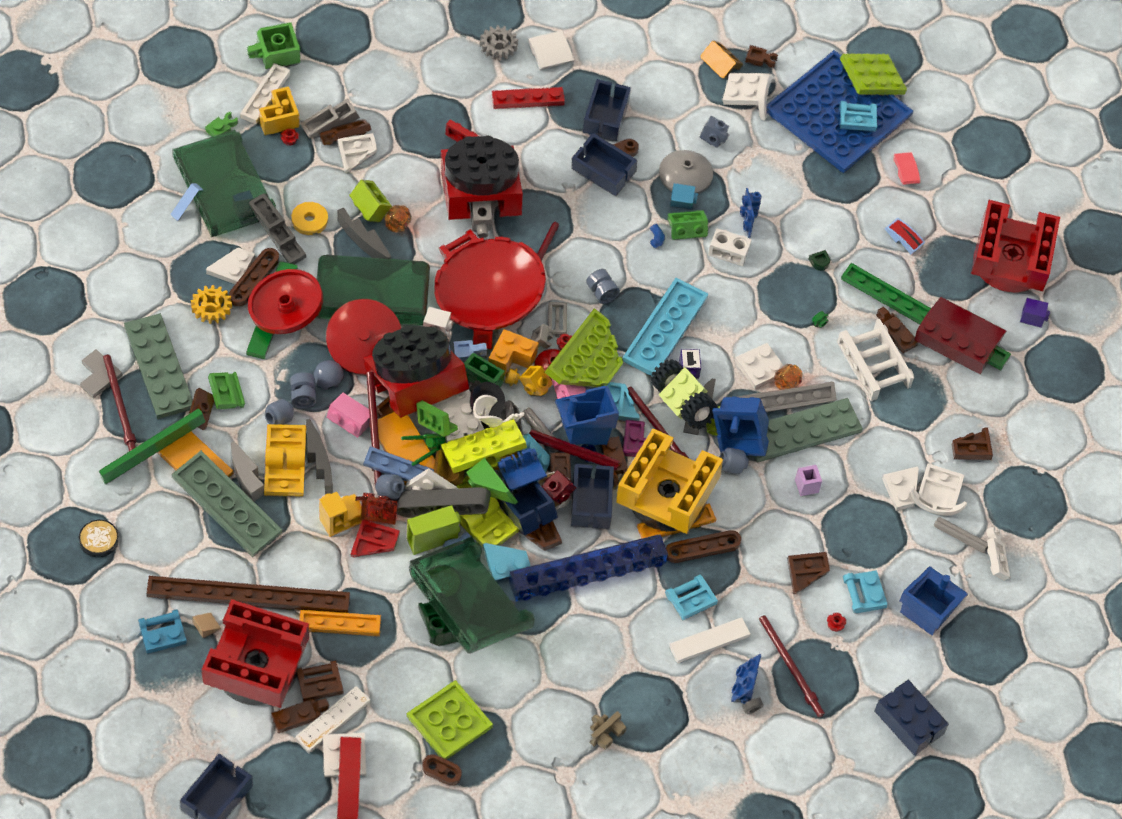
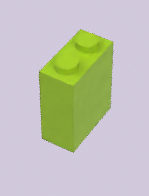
(432, 529)

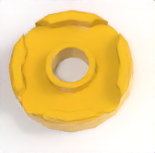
(311, 209)

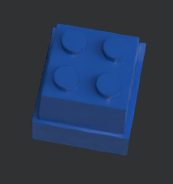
(588, 416)
(742, 425)
(931, 600)

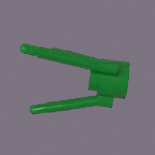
(432, 441)

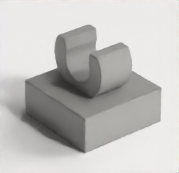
(541, 336)

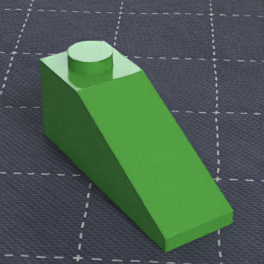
(484, 476)

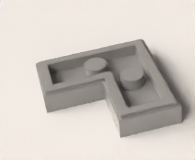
(99, 379)

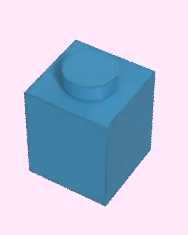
(683, 196)

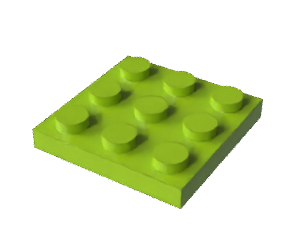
(873, 74)
(449, 720)

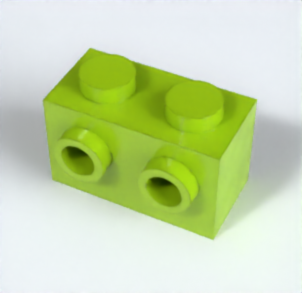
(370, 201)

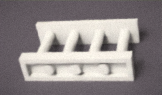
(864, 372)

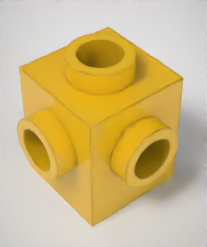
(535, 381)

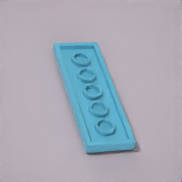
(665, 326)

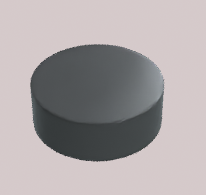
(752, 705)

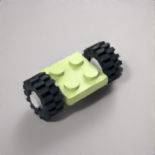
(683, 394)

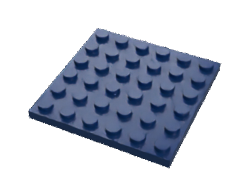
(812, 113)

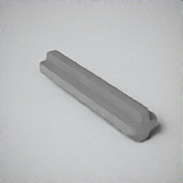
(537, 425)
(961, 534)

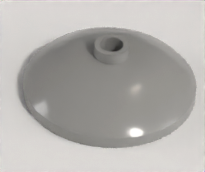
(697, 173)

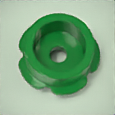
(820, 319)

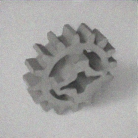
(498, 42)

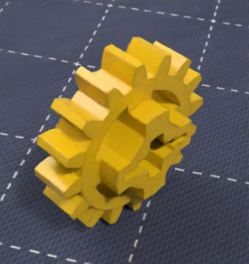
(211, 304)

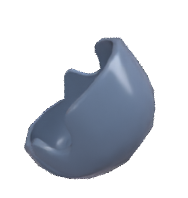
(328, 374)

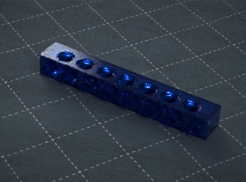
(595, 560)

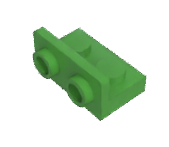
(688, 224)
(434, 419)

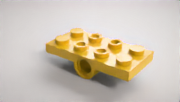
(285, 460)

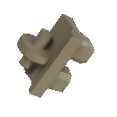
(601, 735)

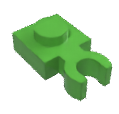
(220, 125)

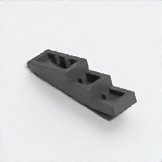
(277, 229)
(367, 241)
(317, 453)

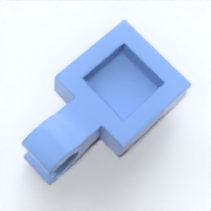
(464, 349)

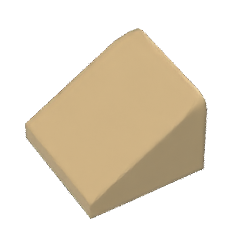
(206, 624)

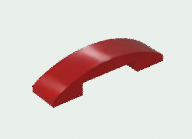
(349, 778)

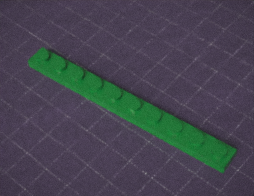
(902, 303)

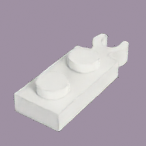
(997, 554)

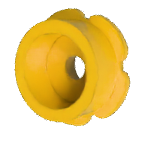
(512, 377)

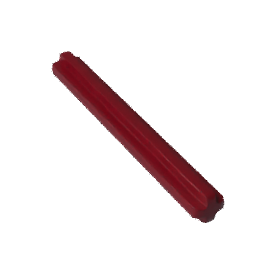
(574, 450)

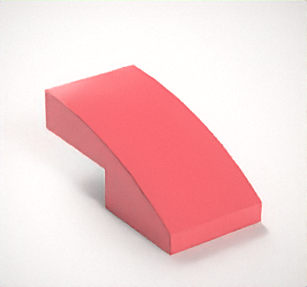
(907, 168)

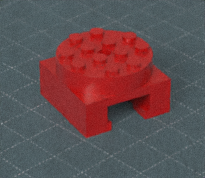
(1026, 243)

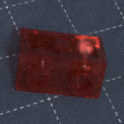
(378, 509)

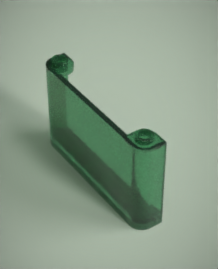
(227, 181)
(393, 282)
(468, 596)

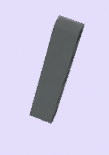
(463, 500)

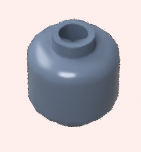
(279, 412)
(734, 460)
(390, 485)

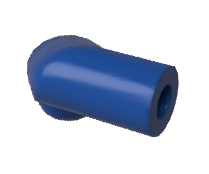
(659, 236)

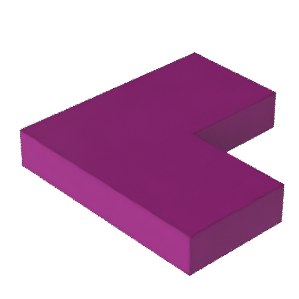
(633, 437)

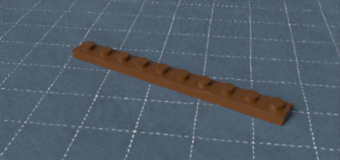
(248, 593)

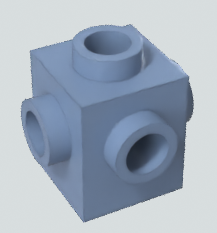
(714, 132)

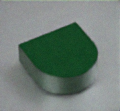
(820, 260)

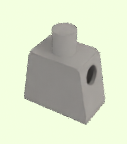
(481, 217)

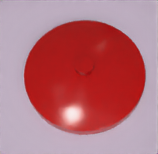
(285, 301)
(356, 331)

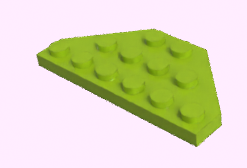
(588, 356)

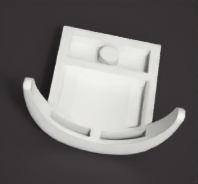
(748, 90)
(939, 491)

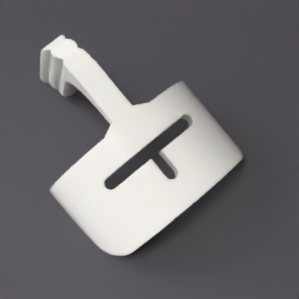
(482, 408)

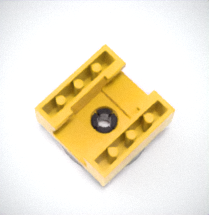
(663, 472)

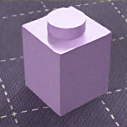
(808, 480)

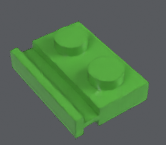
(226, 390)

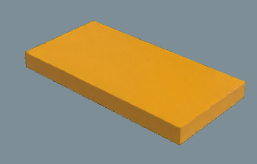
(391, 430)
(188, 446)

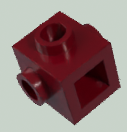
(558, 487)

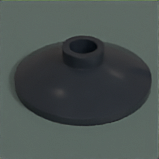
(491, 389)

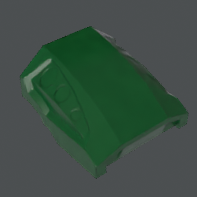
(437, 630)

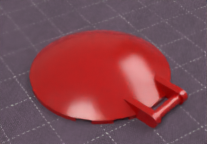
(488, 281)

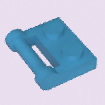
(163, 637)

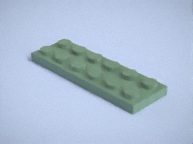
(159, 366)
(810, 428)
(226, 503)

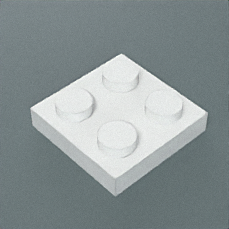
(759, 365)
(331, 753)

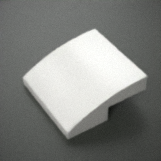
(551, 50)

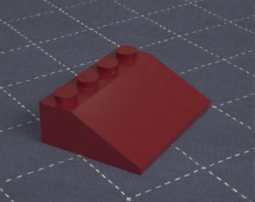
(959, 335)

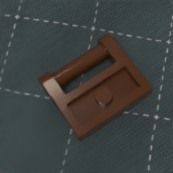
(320, 686)

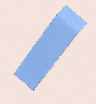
(185, 200)

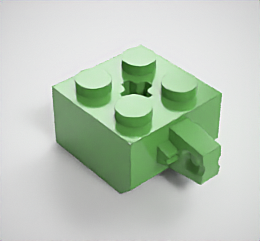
(276, 45)

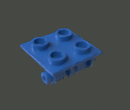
(750, 209)
(521, 470)
(745, 680)

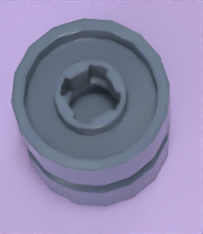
(603, 286)
(303, 390)

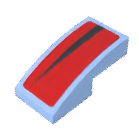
(905, 234)

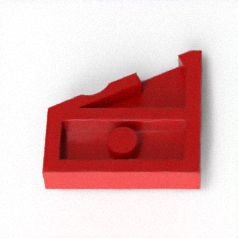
(374, 539)

